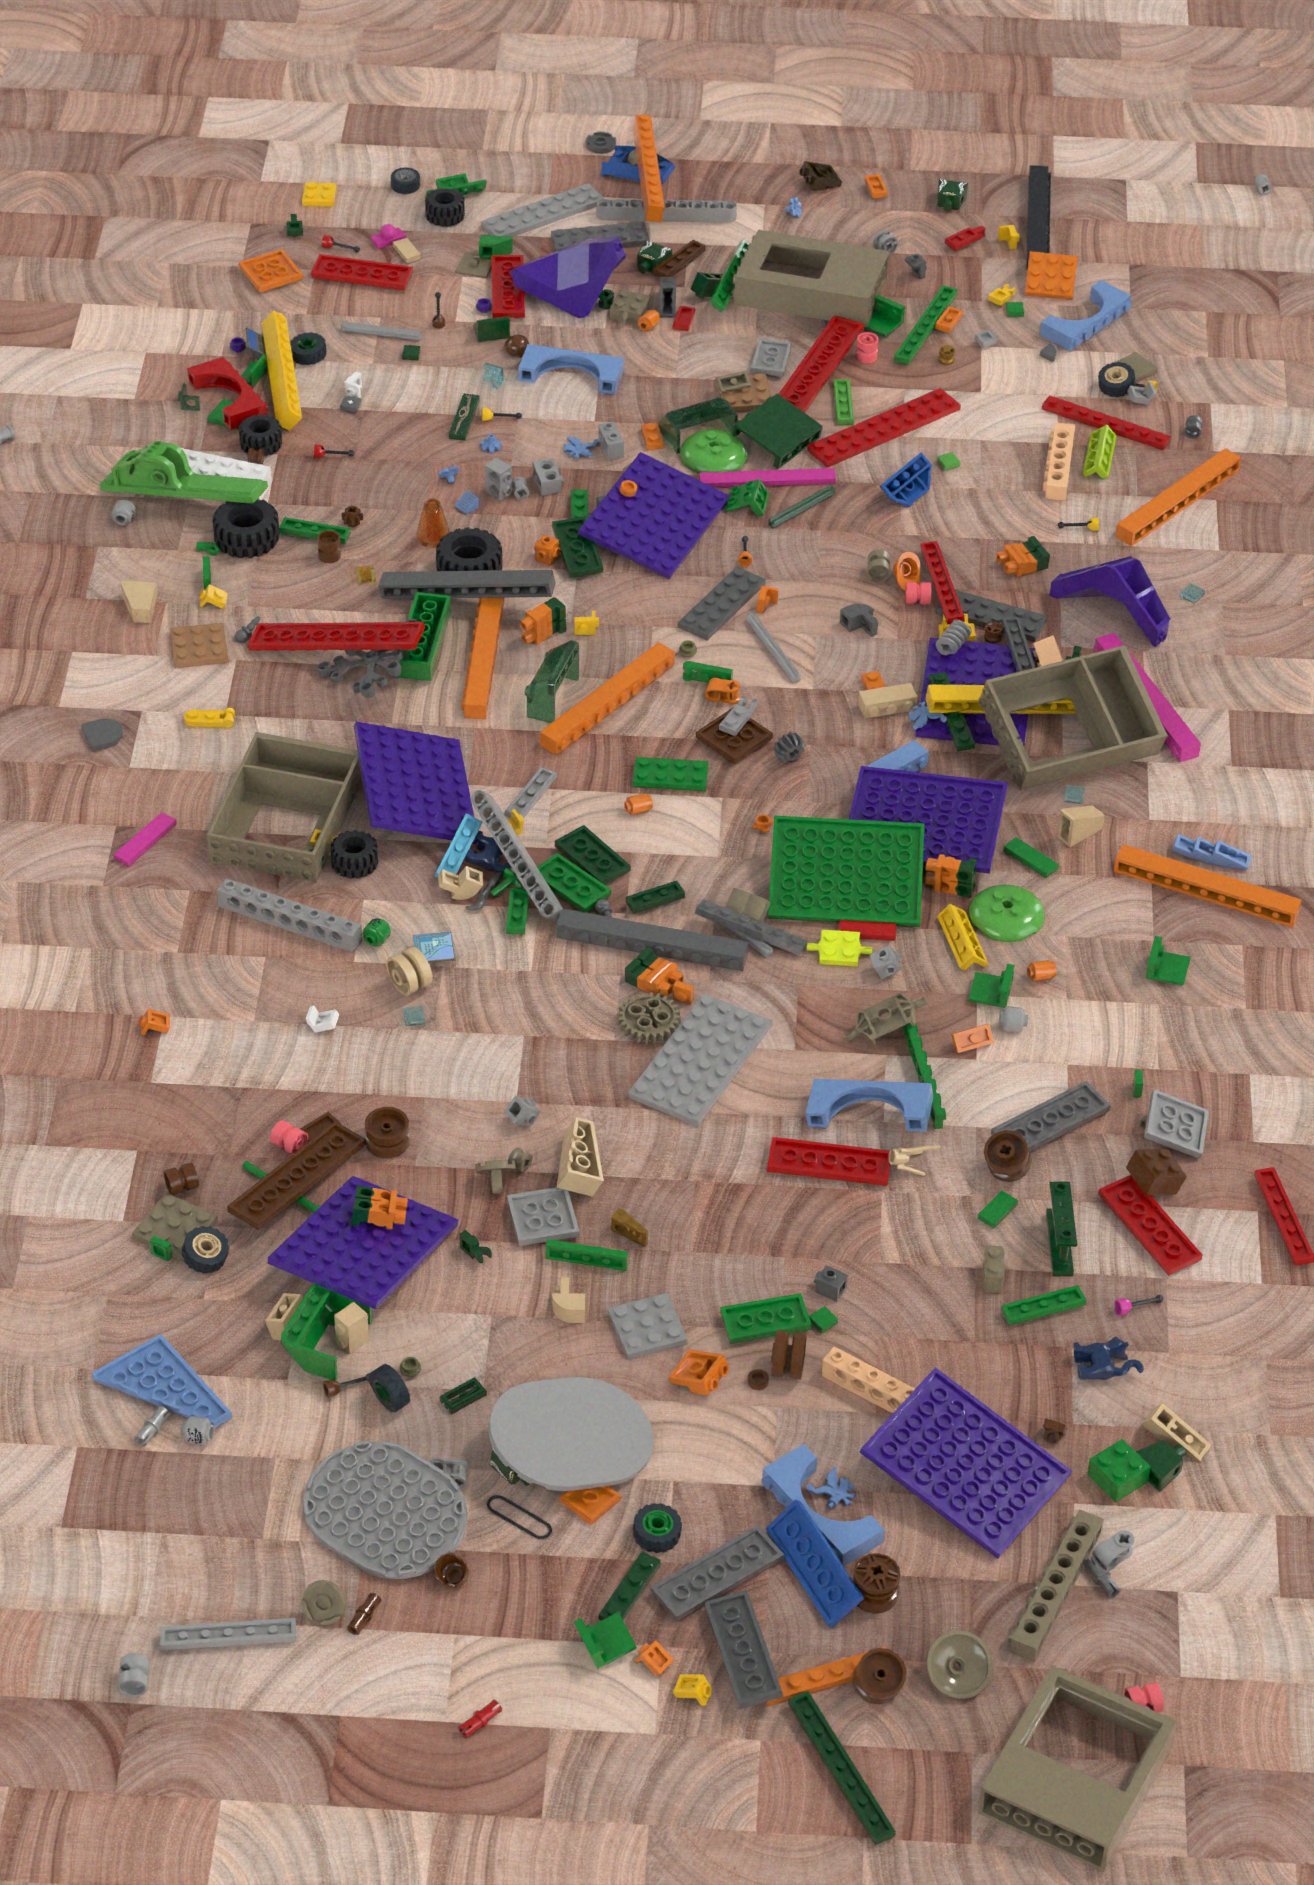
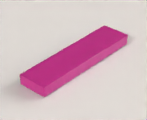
(145, 839)

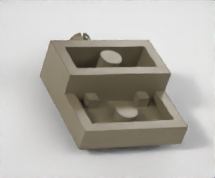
(629, 306)

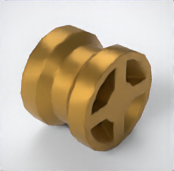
(946, 355)

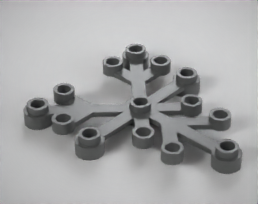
(371, 659)

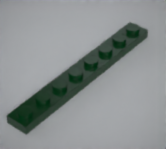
(841, 1768)

